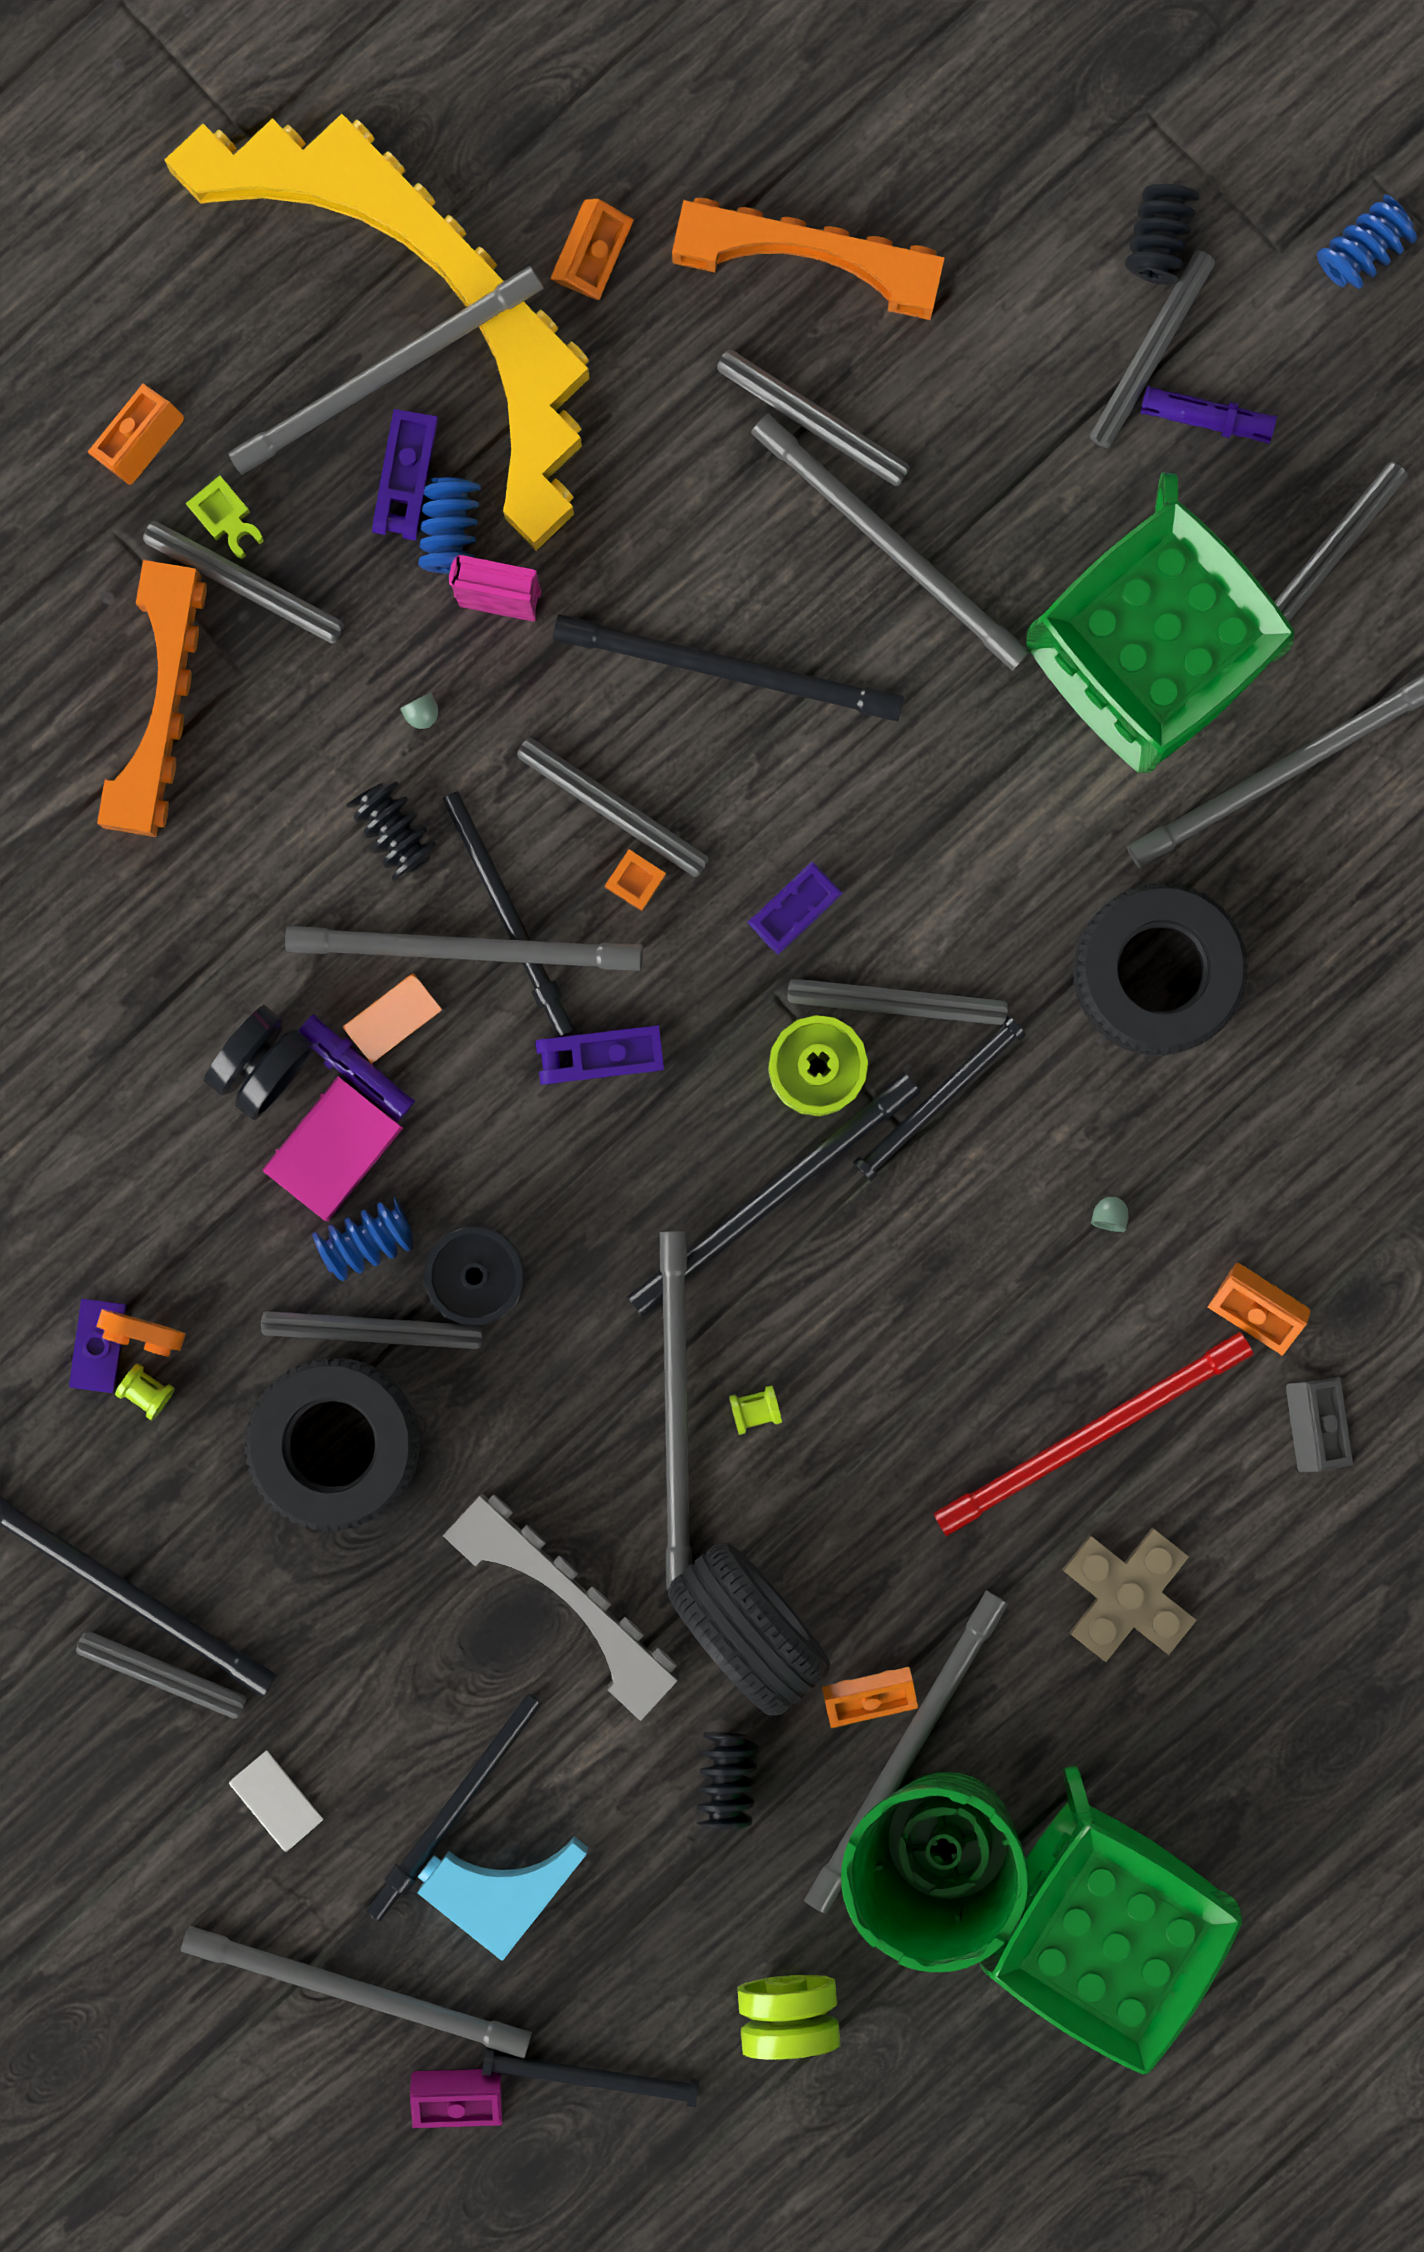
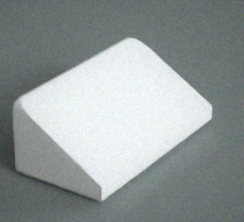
(276, 1801)

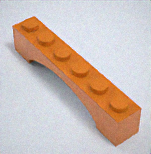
(715, 235)
(136, 796)

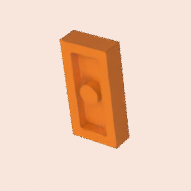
(870, 1697)

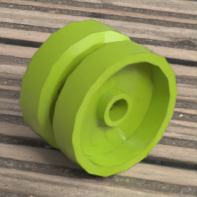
(821, 1039)
(788, 2017)

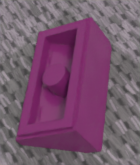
(455, 2098)

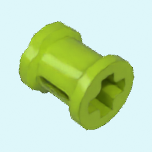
(144, 1391)
(755, 1409)

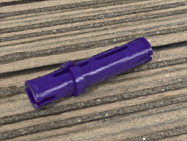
(1210, 415)
(361, 1073)

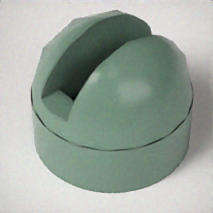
(421, 712)
(1111, 1215)

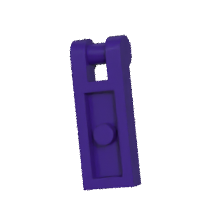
(405, 472)
(601, 1055)

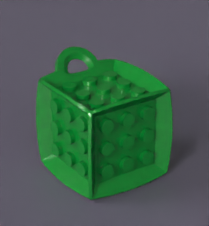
(1159, 634)
(1113, 1935)

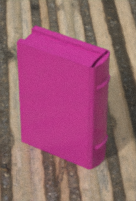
(495, 587)
(332, 1149)

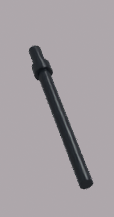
(545, 991)
(402, 1877)

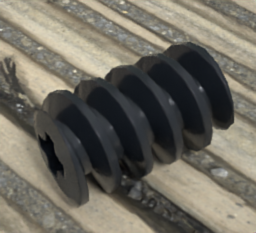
(1158, 232)
(393, 828)
(728, 1780)

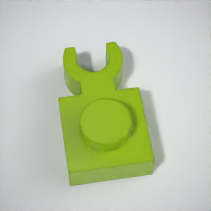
(222, 513)

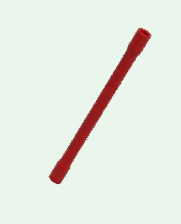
(1212, 1363)

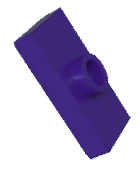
(794, 908)
(95, 1358)

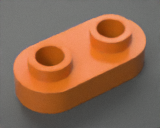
(122, 1327)

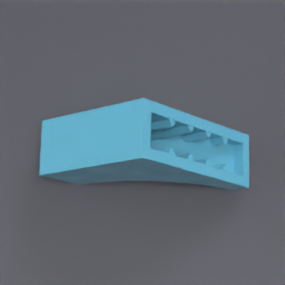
(494, 1903)

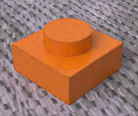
(635, 880)

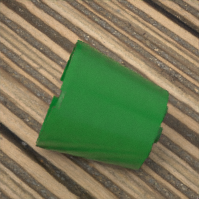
(932, 1903)

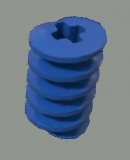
(1367, 243)
(447, 522)
(365, 1240)

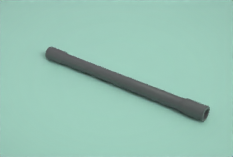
(502, 298)
(788, 449)
(1167, 837)
(324, 941)
(673, 1269)
(977, 1631)
(222, 1950)

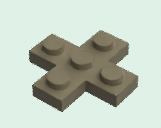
(1129, 1595)

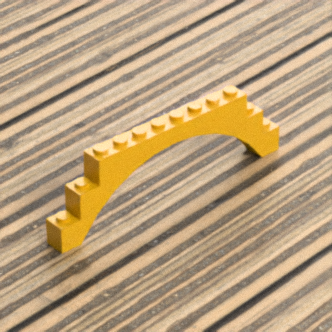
(353, 178)

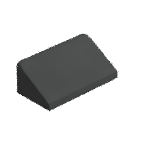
(1319, 1424)

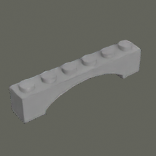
(636, 1672)

